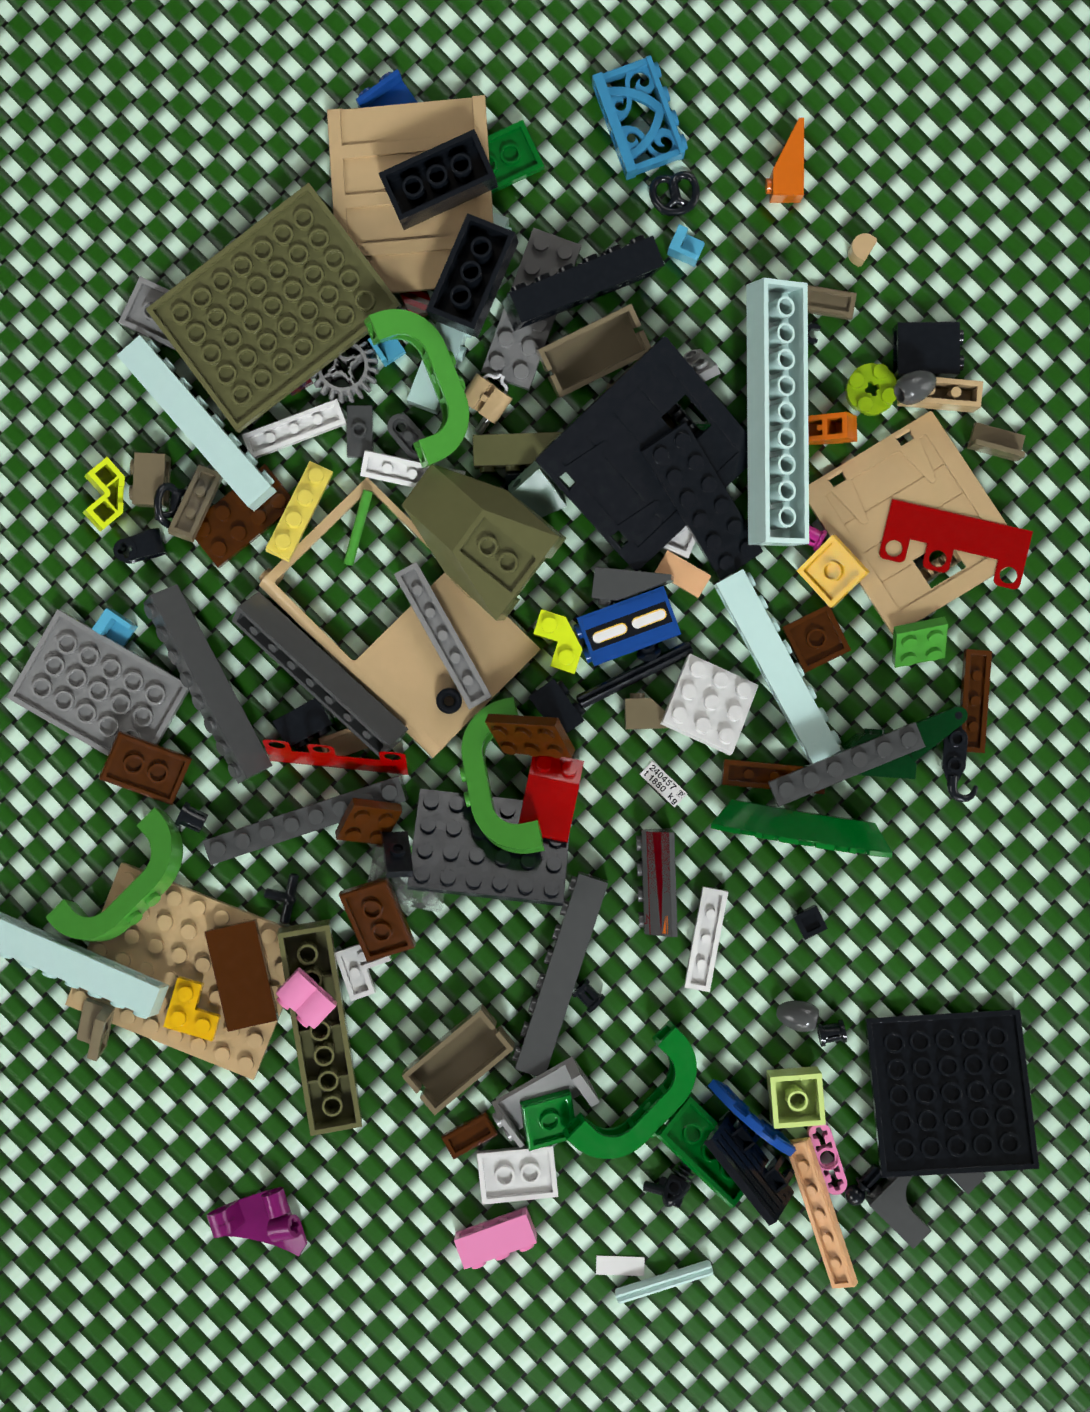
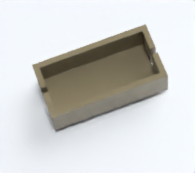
(593, 351)
(458, 1059)

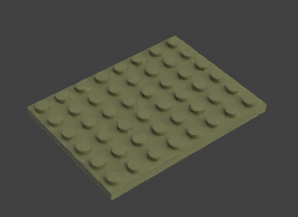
(272, 307)

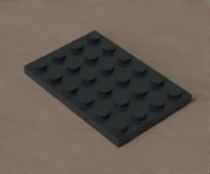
(458, 859)

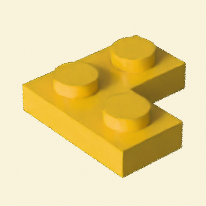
(184, 1014)

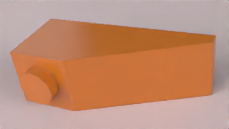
(787, 177)
(832, 428)

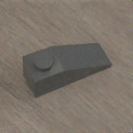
(618, 584)

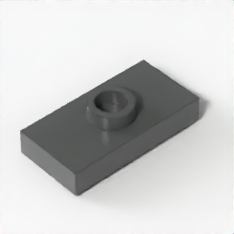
(359, 430)

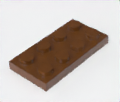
(233, 525)

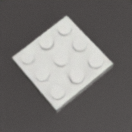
(709, 704)

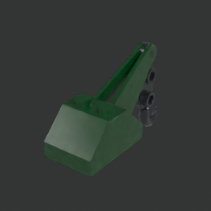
(934, 729)

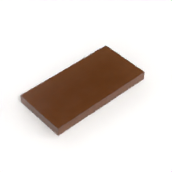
(241, 975)

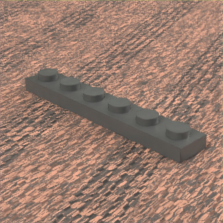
(846, 764)

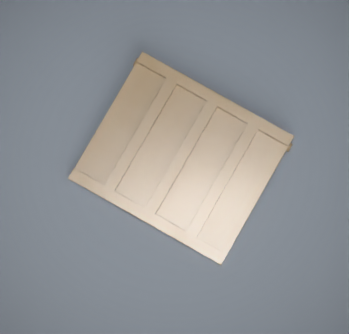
(378, 138)

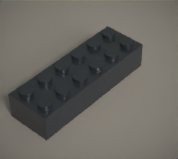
(582, 283)

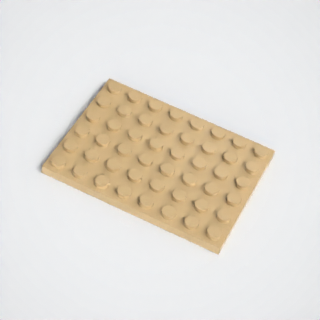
(174, 944)

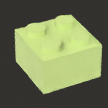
(795, 1097)

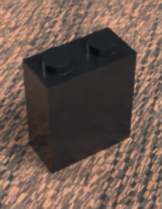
(928, 348)

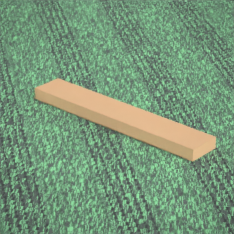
(822, 1214)

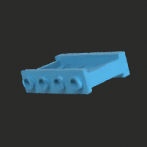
(609, 96)

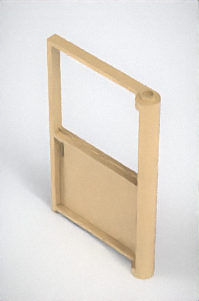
(402, 663)

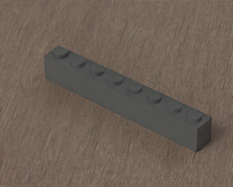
(319, 674)
(206, 683)
(298, 821)
(561, 974)

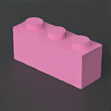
(495, 1238)

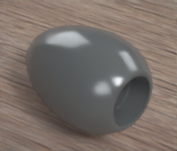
(914, 387)
(798, 1015)

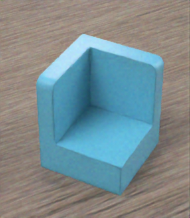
(685, 247)
(388, 351)
(115, 626)

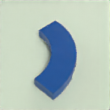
(761, 1127)

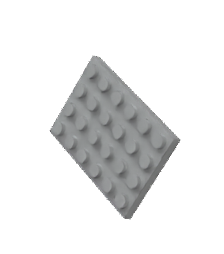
(96, 686)

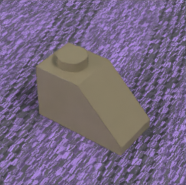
(642, 712)

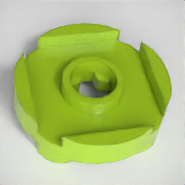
(864, 402)

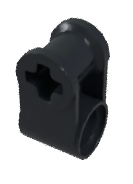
(144, 546)

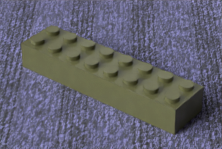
(324, 1051)

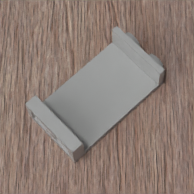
(560, 1077)

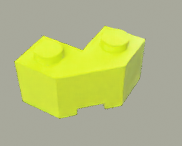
(110, 484)
(557, 629)

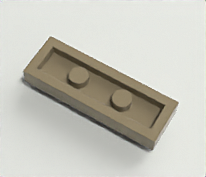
(195, 503)

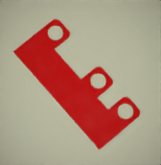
(952, 532)
(330, 759)

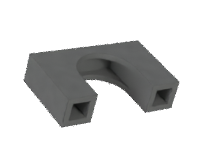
(890, 1203)

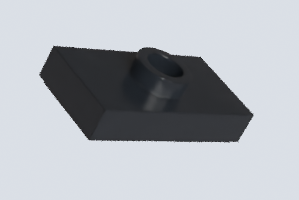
(397, 854)

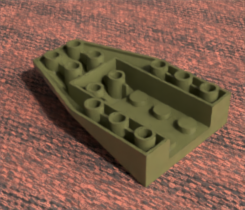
(481, 536)

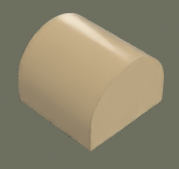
(861, 248)

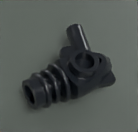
(672, 1188)

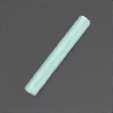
(663, 1281)

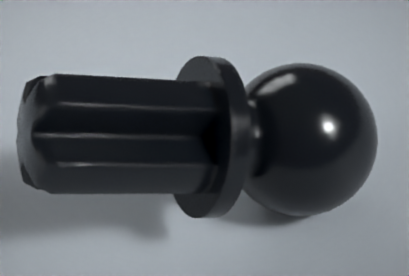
(856, 1193)

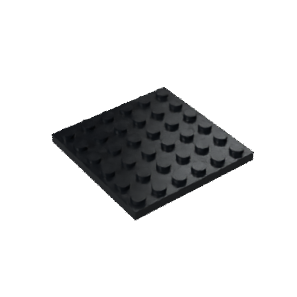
(951, 1093)

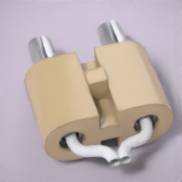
(487, 399)

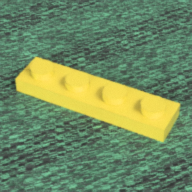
(299, 511)

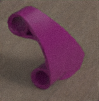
(260, 1218)

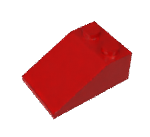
(552, 795)

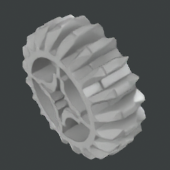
(336, 373)

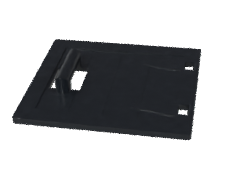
(605, 460)

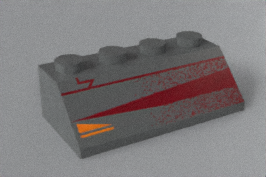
(658, 882)

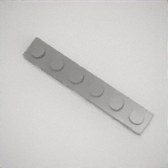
(442, 635)

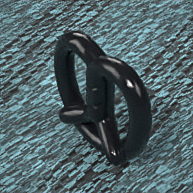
(672, 182)
(175, 501)

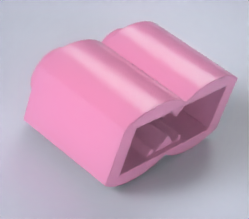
(305, 998)

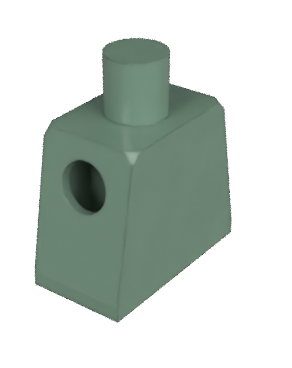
(537, 491)

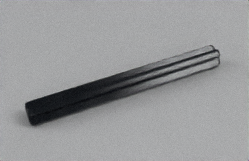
(634, 675)

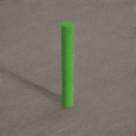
(358, 527)

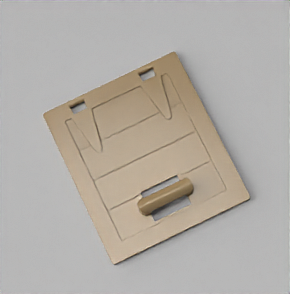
(921, 473)

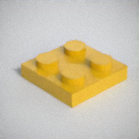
(833, 571)

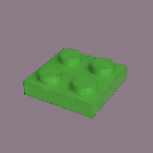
(919, 642)

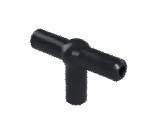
(288, 898)

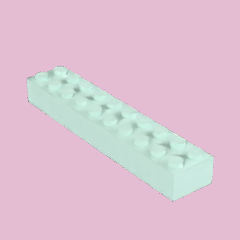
(777, 412)

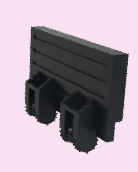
(746, 1163)

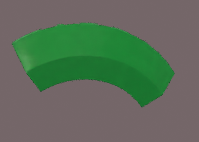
(802, 828)

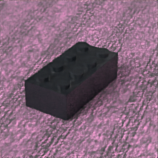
(439, 179)
(472, 275)

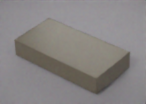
(831, 302)

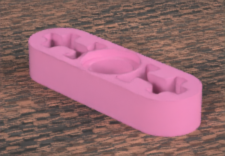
(839, 1172)

